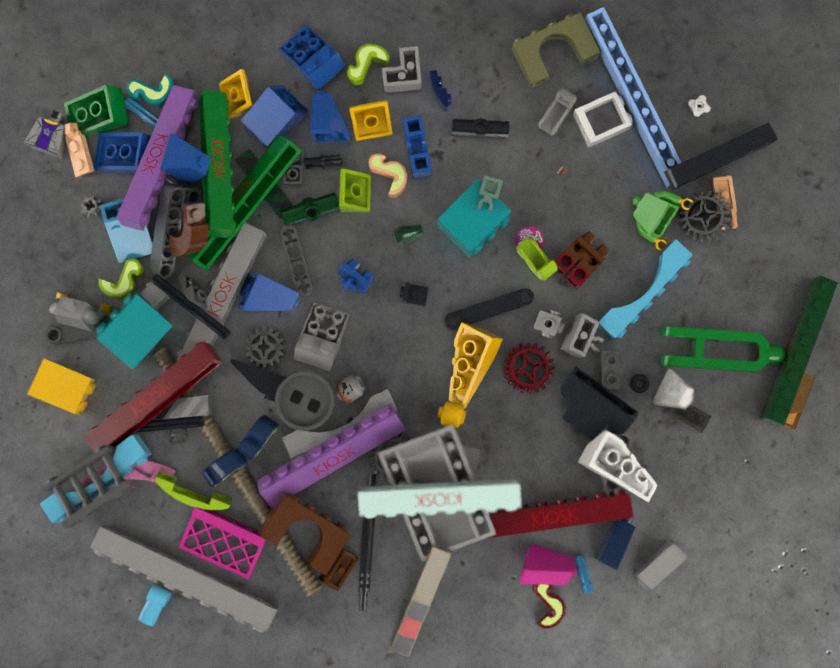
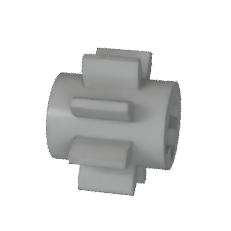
(89, 202)

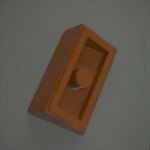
(339, 570)

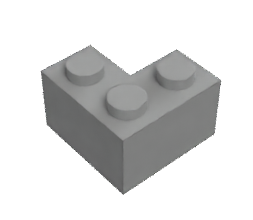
(406, 76)

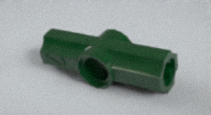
(320, 206)

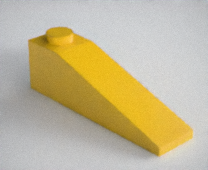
(473, 356)

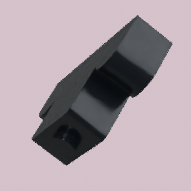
(594, 406)

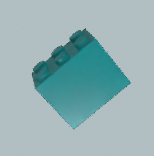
(471, 226)
(133, 329)

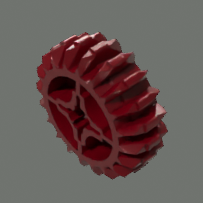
(531, 376)

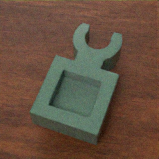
(489, 190)

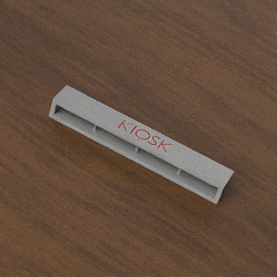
(227, 284)

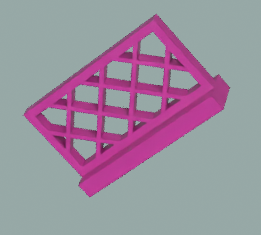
(231, 526)

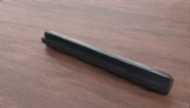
(194, 309)

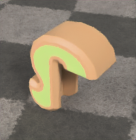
(392, 170)

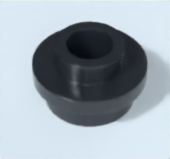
(645, 381)

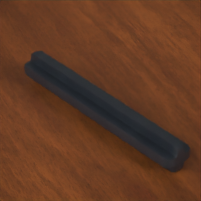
(177, 423)

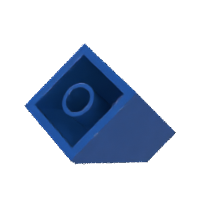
(274, 114)

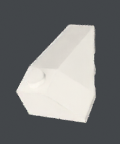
(614, 462)

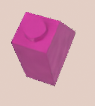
(546, 567)

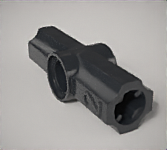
(467, 128)

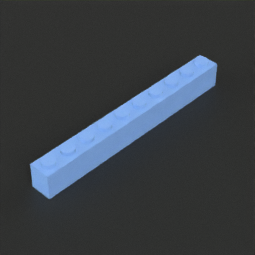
(632, 92)

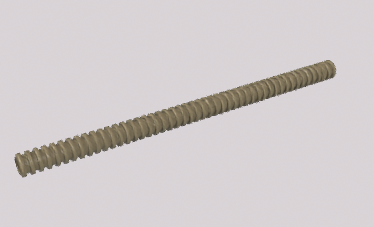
(248, 488)

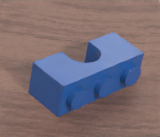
(417, 147)

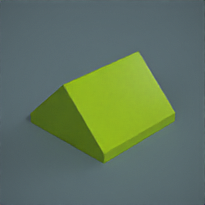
(354, 191)

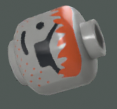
(350, 388)

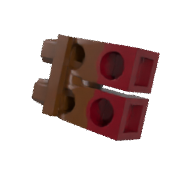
(585, 255)

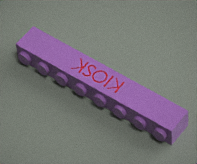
(149, 177)
(331, 454)

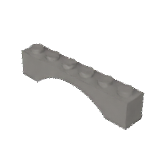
(303, 441)

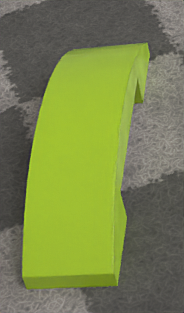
(189, 497)

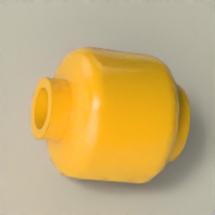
(452, 414)

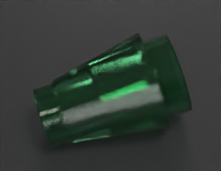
(408, 233)

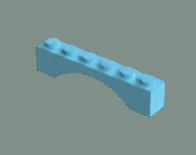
(670, 261)
(127, 455)

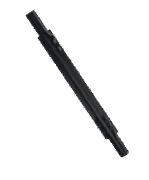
(366, 554)

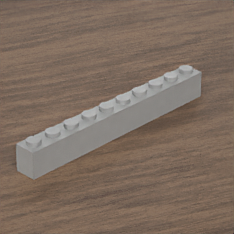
(184, 578)

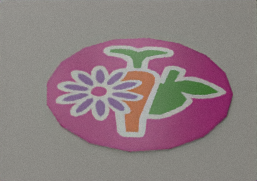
(531, 232)

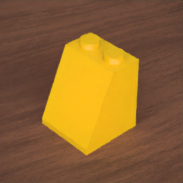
(62, 387)

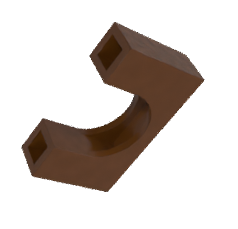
(289, 510)

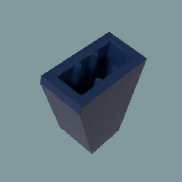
(615, 543)

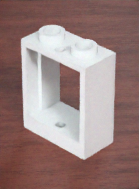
(585, 127)

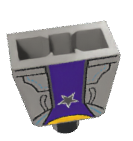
(48, 135)

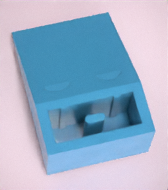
(126, 241)

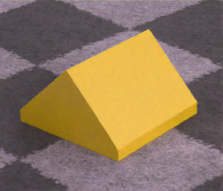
(237, 94)
(371, 120)

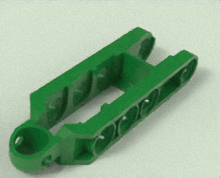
(768, 352)

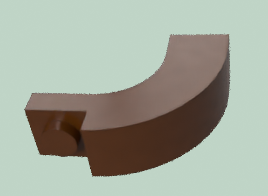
(194, 231)

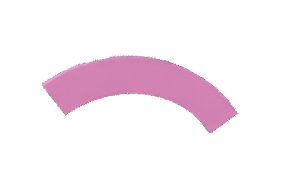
(146, 471)

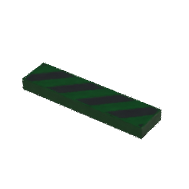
(276, 197)

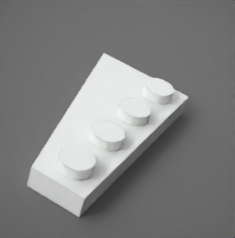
(673, 391)

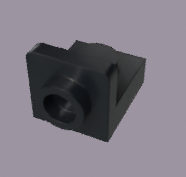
(414, 294)

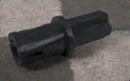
(323, 161)

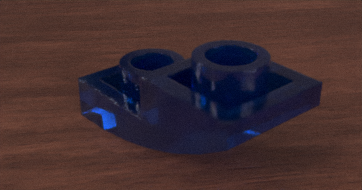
(440, 93)

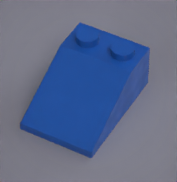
(120, 151)

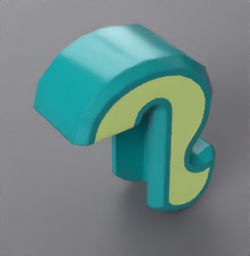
(153, 96)

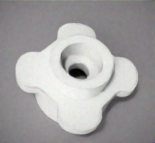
(701, 100)

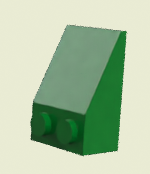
(98, 110)

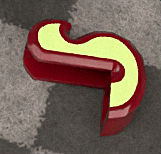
(553, 602)

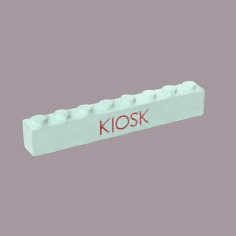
(439, 497)

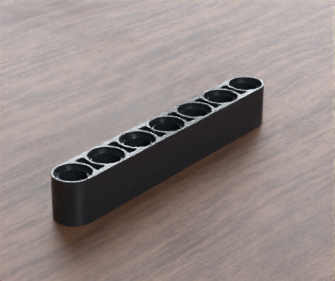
(720, 156)

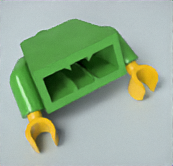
(655, 213)

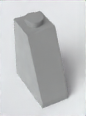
(660, 565)

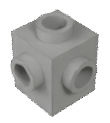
(543, 323)

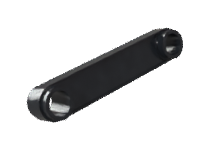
(489, 308)

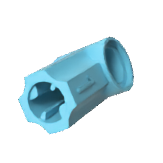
(156, 600)

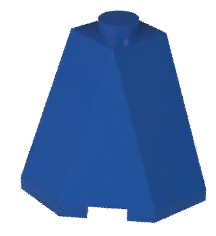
(326, 120)
(184, 160)
(266, 295)

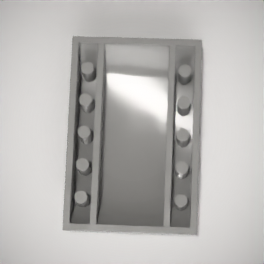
(437, 459)

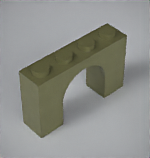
(572, 30)

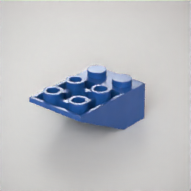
(312, 57)

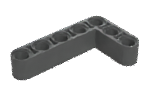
(172, 222)

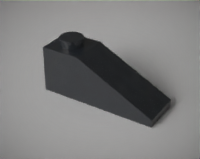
(263, 380)

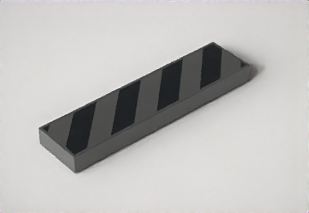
(187, 408)

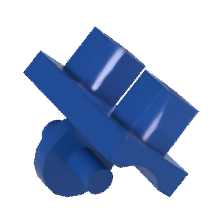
(352, 278)

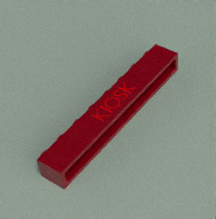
(155, 397)
(562, 514)

